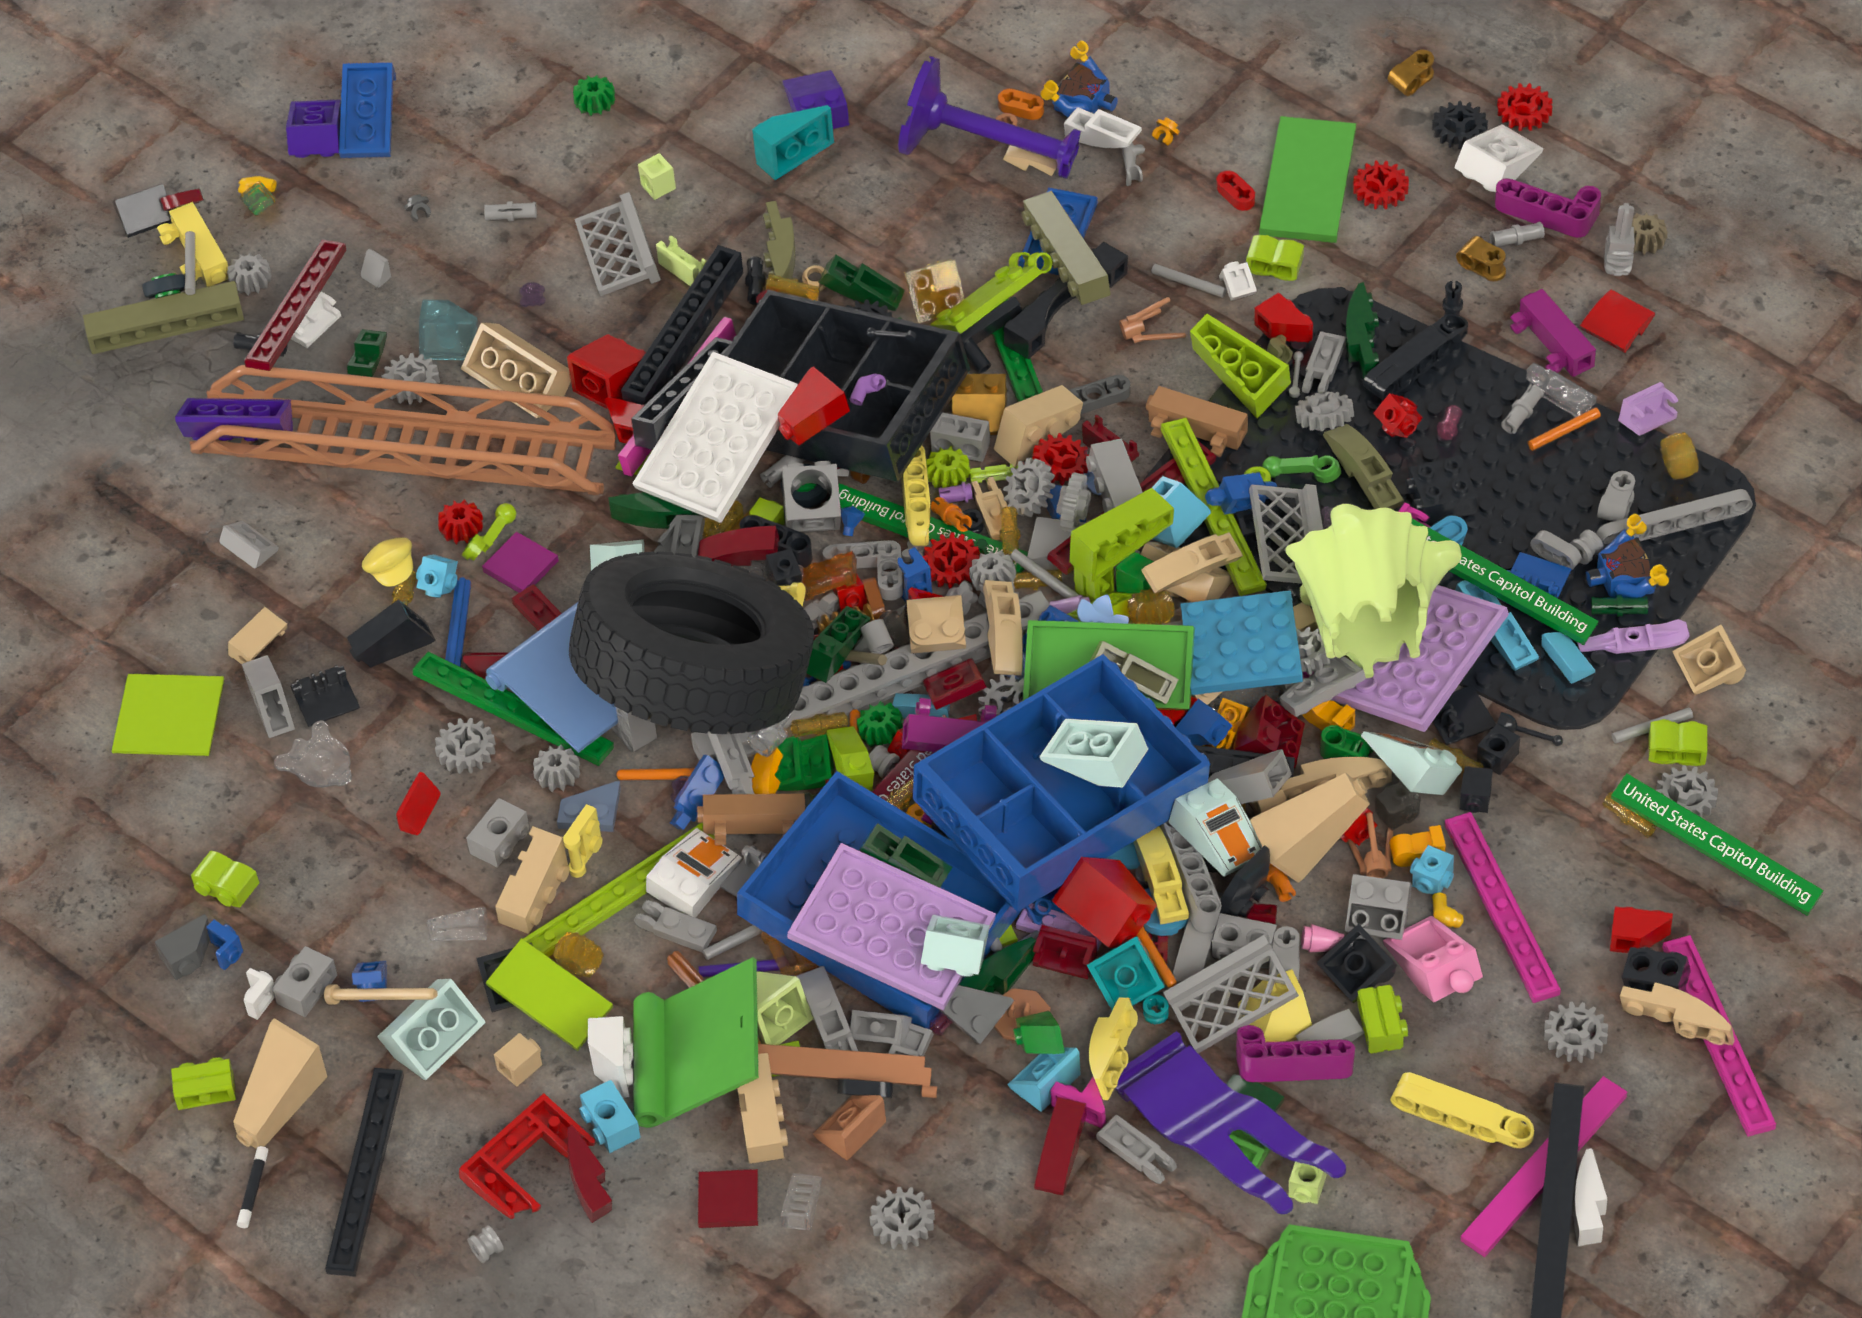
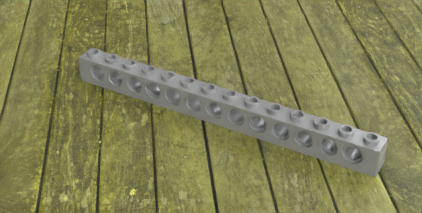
(875, 683)

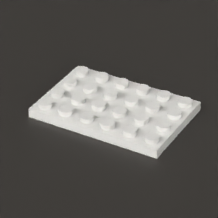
(715, 437)

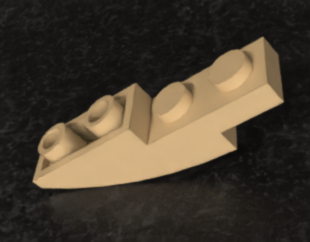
(1191, 561)
(1005, 627)
(1370, 771)
(1690, 1015)

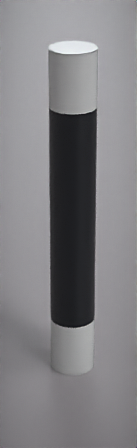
(252, 1187)

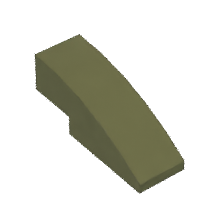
(1147, 677)

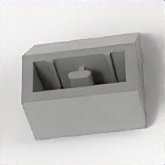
(1378, 906)

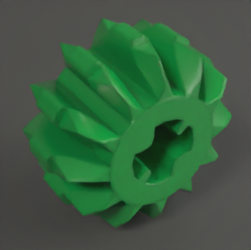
(594, 95)
(879, 724)

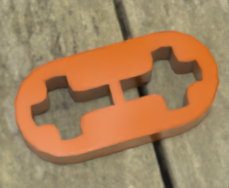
(1021, 104)

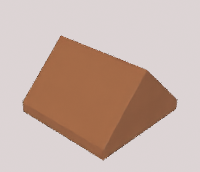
(852, 1124)

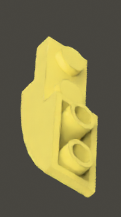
(1162, 876)
(1107, 1046)

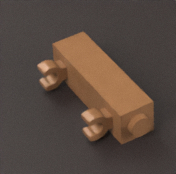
(1208, 420)
(749, 814)

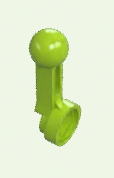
(504, 514)

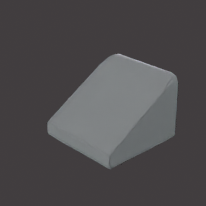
(375, 269)

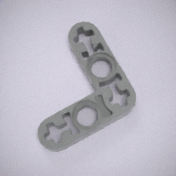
(885, 558)

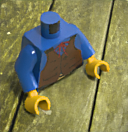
(1082, 87)
(1625, 566)

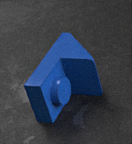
(370, 975)

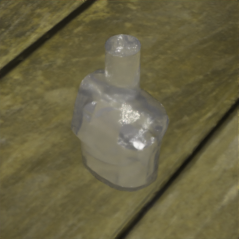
(768, 739)

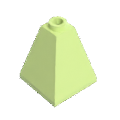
(780, 1007)

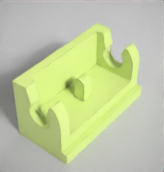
(679, 261)

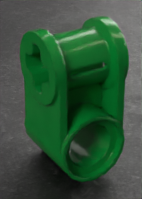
(1346, 743)

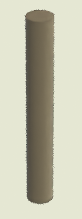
(865, 657)

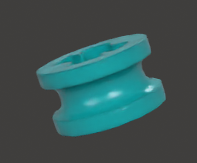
(1162, 1005)

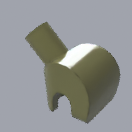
(1279, 349)

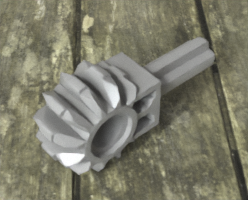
(1620, 243)

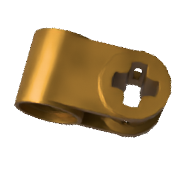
(1412, 72)
(1482, 259)

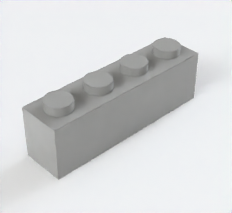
(1112, 473)

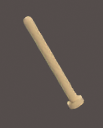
(334, 994)

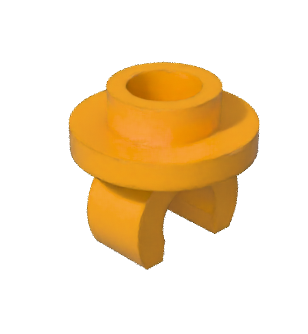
(1166, 126)

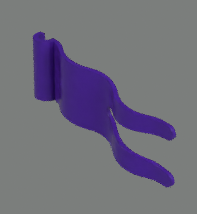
(1200, 1111)

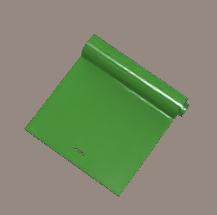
(694, 1044)

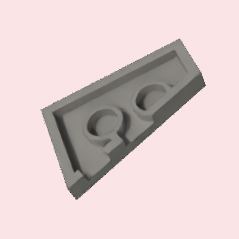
(1322, 685)

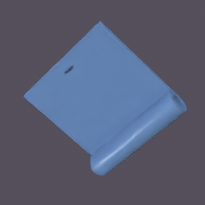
(546, 681)

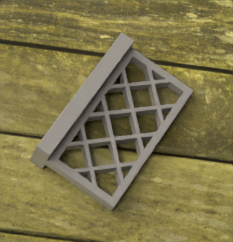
(638, 244)
(1305, 514)
(1224, 973)

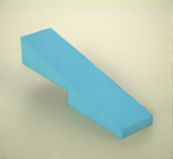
(1509, 637)

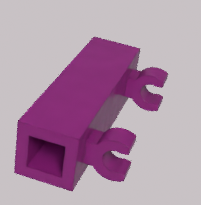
(1556, 332)
(934, 733)

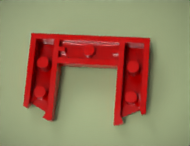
(486, 1168)

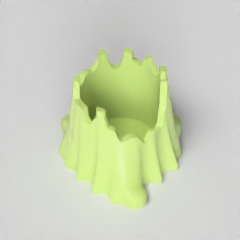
(1371, 582)

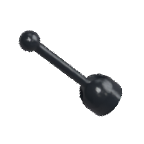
(1509, 722)

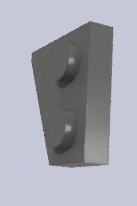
(682, 535)
(976, 1011)

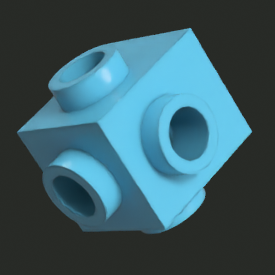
(437, 575)
(1432, 870)

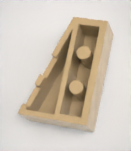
(1033, 420)
(535, 883)
(762, 1115)

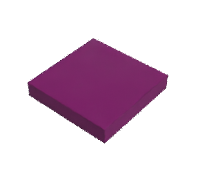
(520, 563)

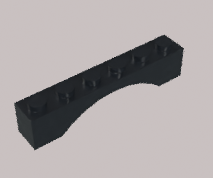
(1028, 329)

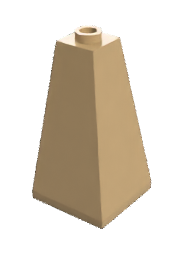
(1310, 824)
(279, 1084)

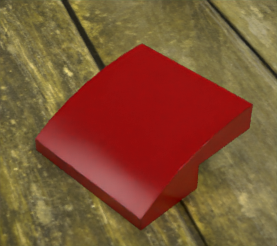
(1617, 320)

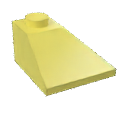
(1285, 1021)

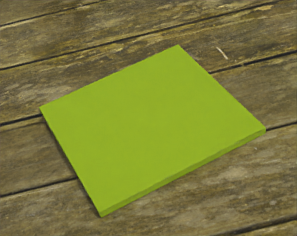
(168, 714)

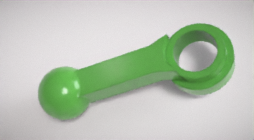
(1302, 465)

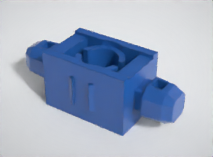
(1234, 492)

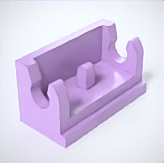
(1648, 409)

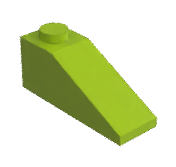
(851, 756)

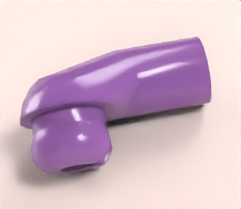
(866, 385)

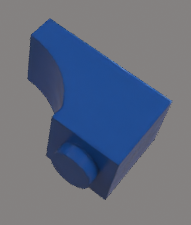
(1203, 725)

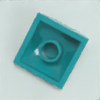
(1126, 973)

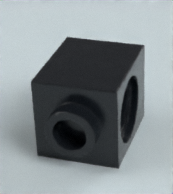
(1498, 749)
(1476, 789)

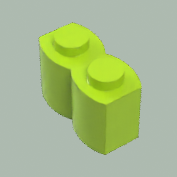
(1275, 257)
(1677, 743)
(224, 879)

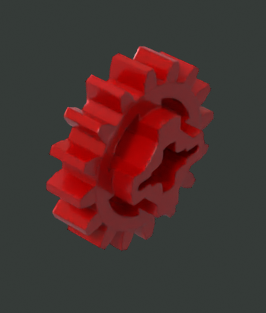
(1524, 107)
(1380, 184)
(1062, 456)
(940, 555)

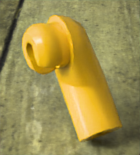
(246, 183)
(1445, 914)

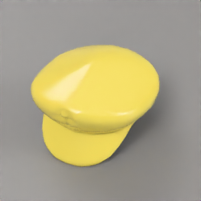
(390, 561)

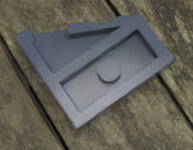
(602, 798)

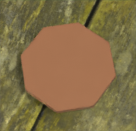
(1025, 1003)

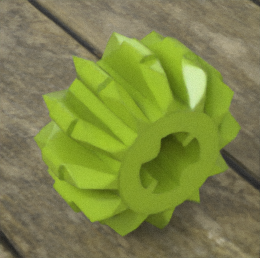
(947, 467)

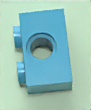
(605, 1102)

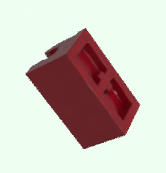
(1099, 434)
(1064, 951)

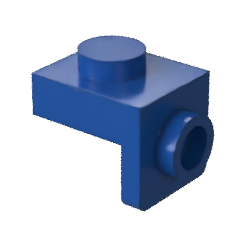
(227, 941)

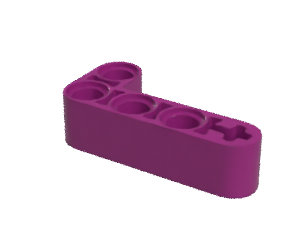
(1552, 210)
(1291, 1059)

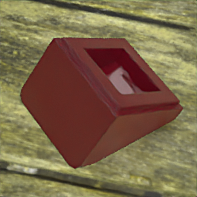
(1263, 913)

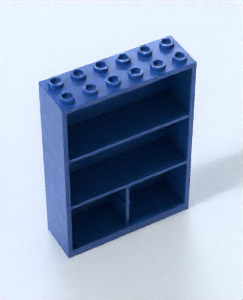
(1033, 821)

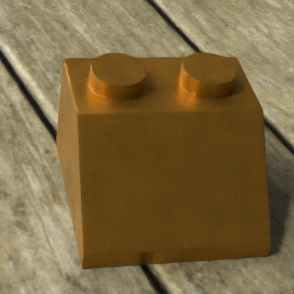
(982, 399)

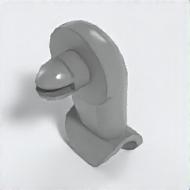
(1133, 171)

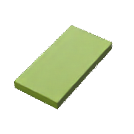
(548, 993)

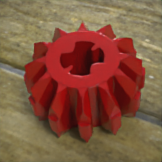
(460, 521)

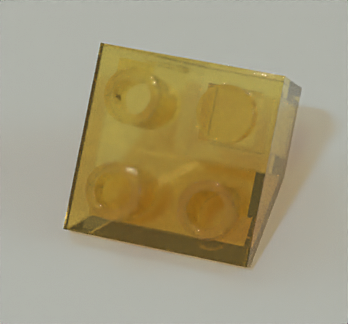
(934, 289)

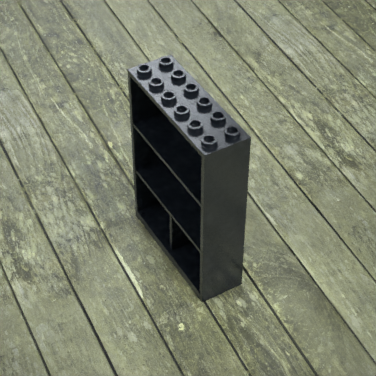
(885, 432)

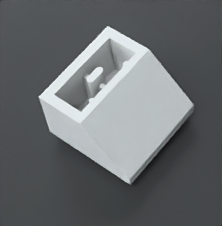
(611, 1051)

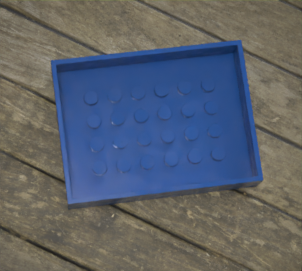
(790, 872)

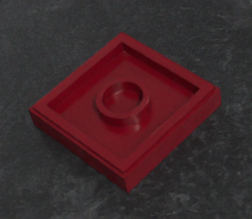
(954, 683)
(728, 1198)

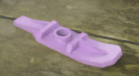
(1649, 638)

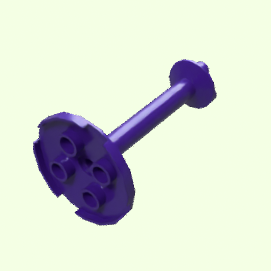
(931, 110)

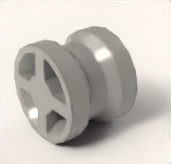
(1588, 545)
(882, 760)
(485, 1244)

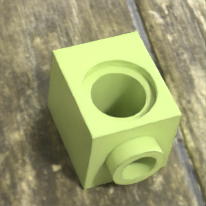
(656, 176)
(1306, 1191)

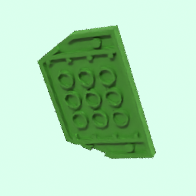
(1336, 1277)

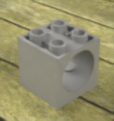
(807, 520)

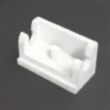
(317, 320)

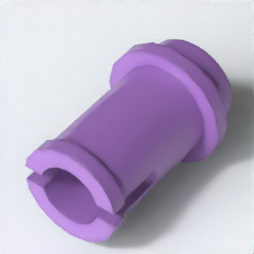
(957, 493)

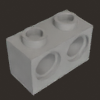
(961, 433)
(1242, 932)

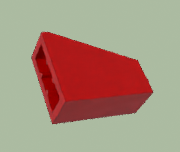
(811, 407)

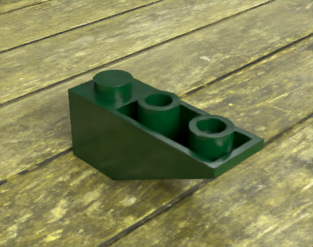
(835, 643)

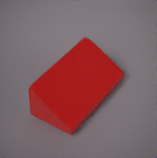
(417, 805)

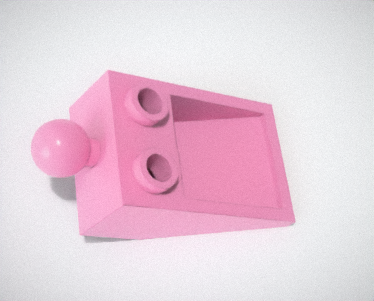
(1435, 959)

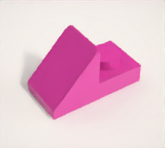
(1090, 1096)

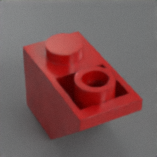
(1281, 317)
(620, 415)
(1638, 928)

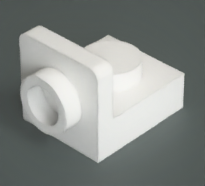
(1238, 280)
(259, 994)

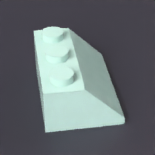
(432, 1029)

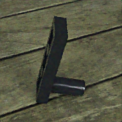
(985, 327)

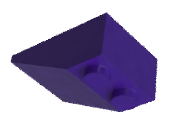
(818, 91)
(313, 128)

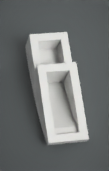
(1101, 129)
(1589, 1202)

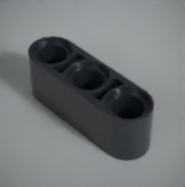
(788, 538)

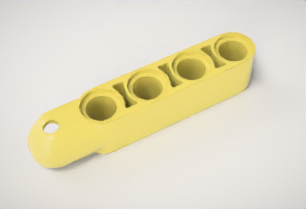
(917, 499)
(1461, 1111)

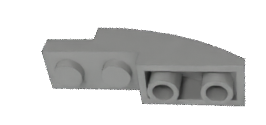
(827, 1010)

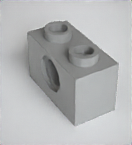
(486, 838)
(300, 995)

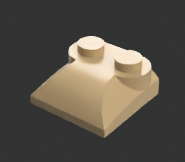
(936, 624)
(1710, 661)

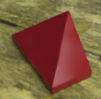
(481, 661)

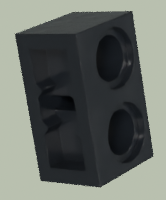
(1658, 966)

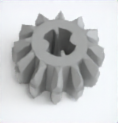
(249, 273)
(992, 567)
(556, 768)

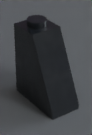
(390, 635)

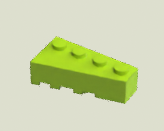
(1242, 365)
(1118, 533)

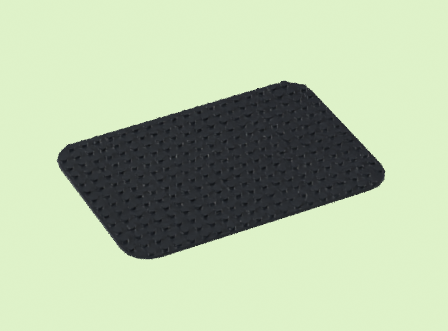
(1516, 493)

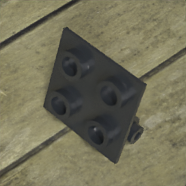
(324, 695)
(1463, 716)

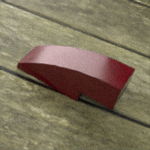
(741, 545)
(1060, 1146)
(587, 1177)

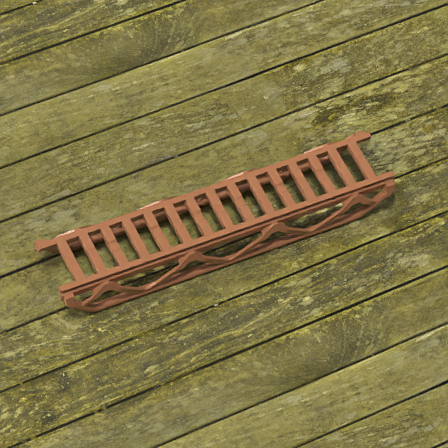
(454, 422)

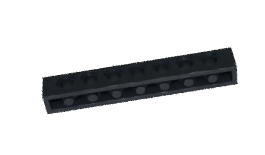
(685, 326)

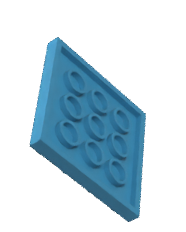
(1243, 642)

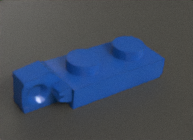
(702, 781)

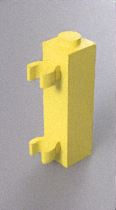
(209, 260)

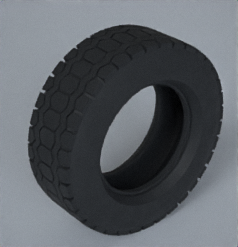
(690, 642)

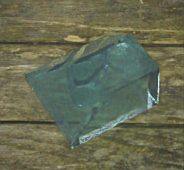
(445, 330)

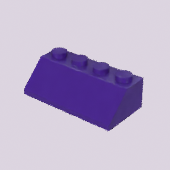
(204, 414)

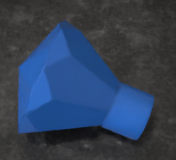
(851, 517)

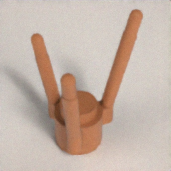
(1133, 324)
(1374, 863)

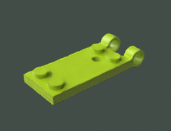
(986, 298)

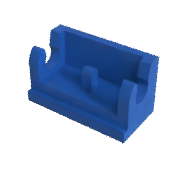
(915, 574)

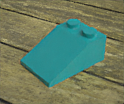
(792, 139)

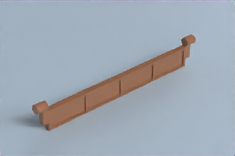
(849, 1065)

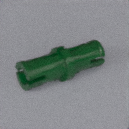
(1619, 605)

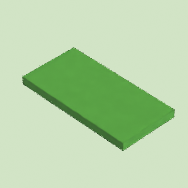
(1308, 179)
(1064, 646)

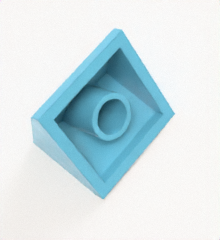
(1041, 1074)

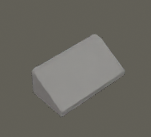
(247, 543)
(879, 1027)

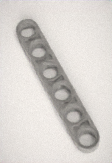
(1675, 518)

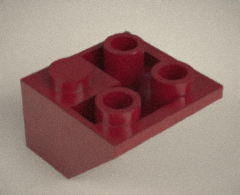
(1270, 729)

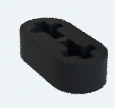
(862, 1087)

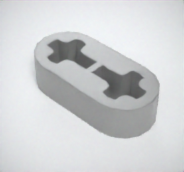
(1555, 549)

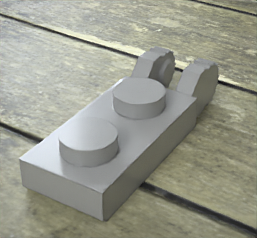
(1324, 361)
(676, 926)
(1135, 1148)

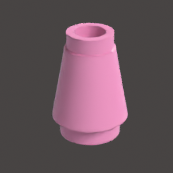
(1319, 939)

